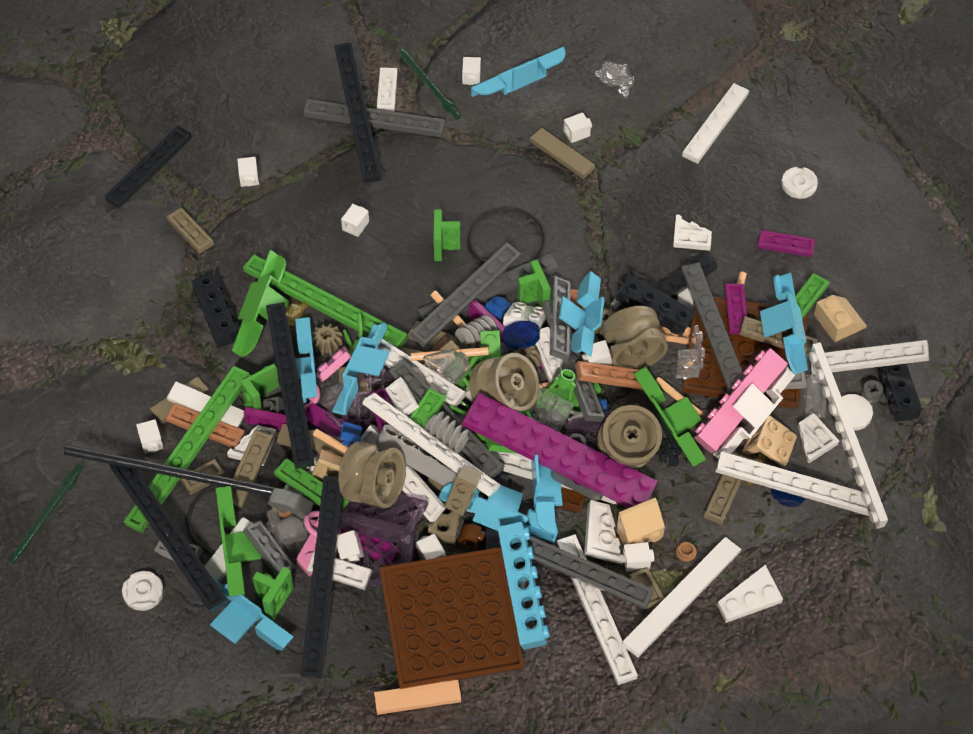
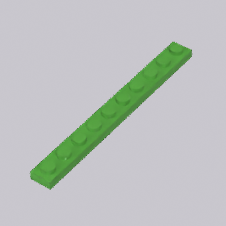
(326, 303)
(192, 441)

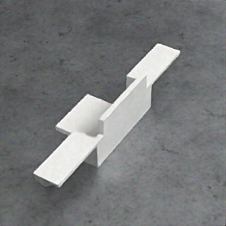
(755, 409)

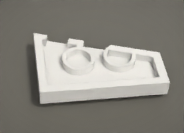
(750, 596)

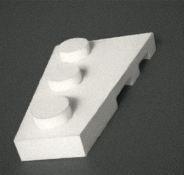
(600, 534)

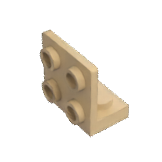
(772, 440)

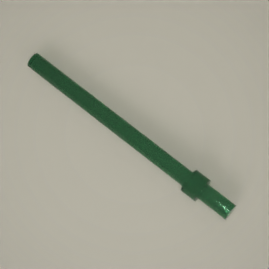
(447, 104)
(68, 482)

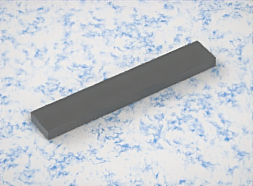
(558, 328)

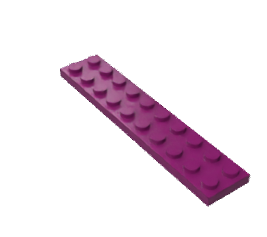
(558, 452)

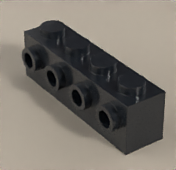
(215, 310)
(669, 311)
(900, 392)

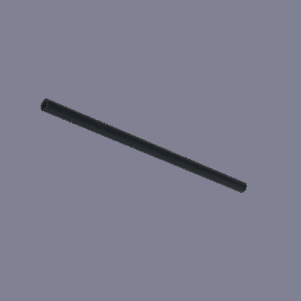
(168, 470)

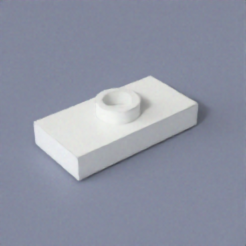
(402, 397)

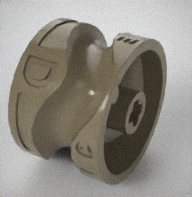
(635, 337)
(507, 380)
(630, 436)
(372, 475)

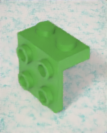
(259, 384)

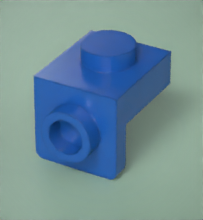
(498, 307)
(349, 434)

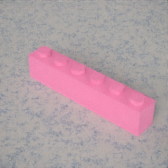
(726, 418)

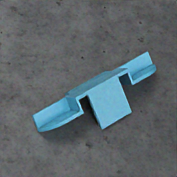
(520, 75)
(784, 317)
(584, 321)
(365, 359)
(306, 365)
(546, 495)
(501, 510)
(241, 615)

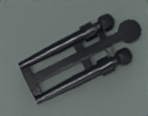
(673, 460)

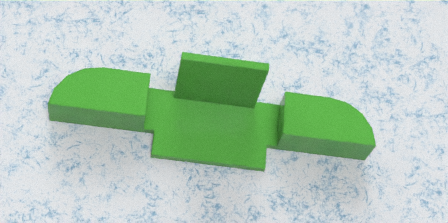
(255, 303)
(677, 417)
(235, 546)

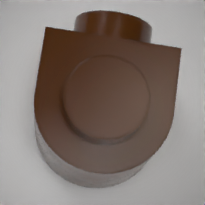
(471, 536)

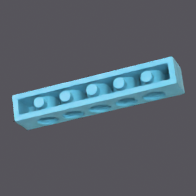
(508, 537)

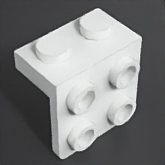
(521, 312)

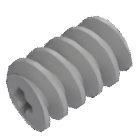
(469, 334)
(447, 432)

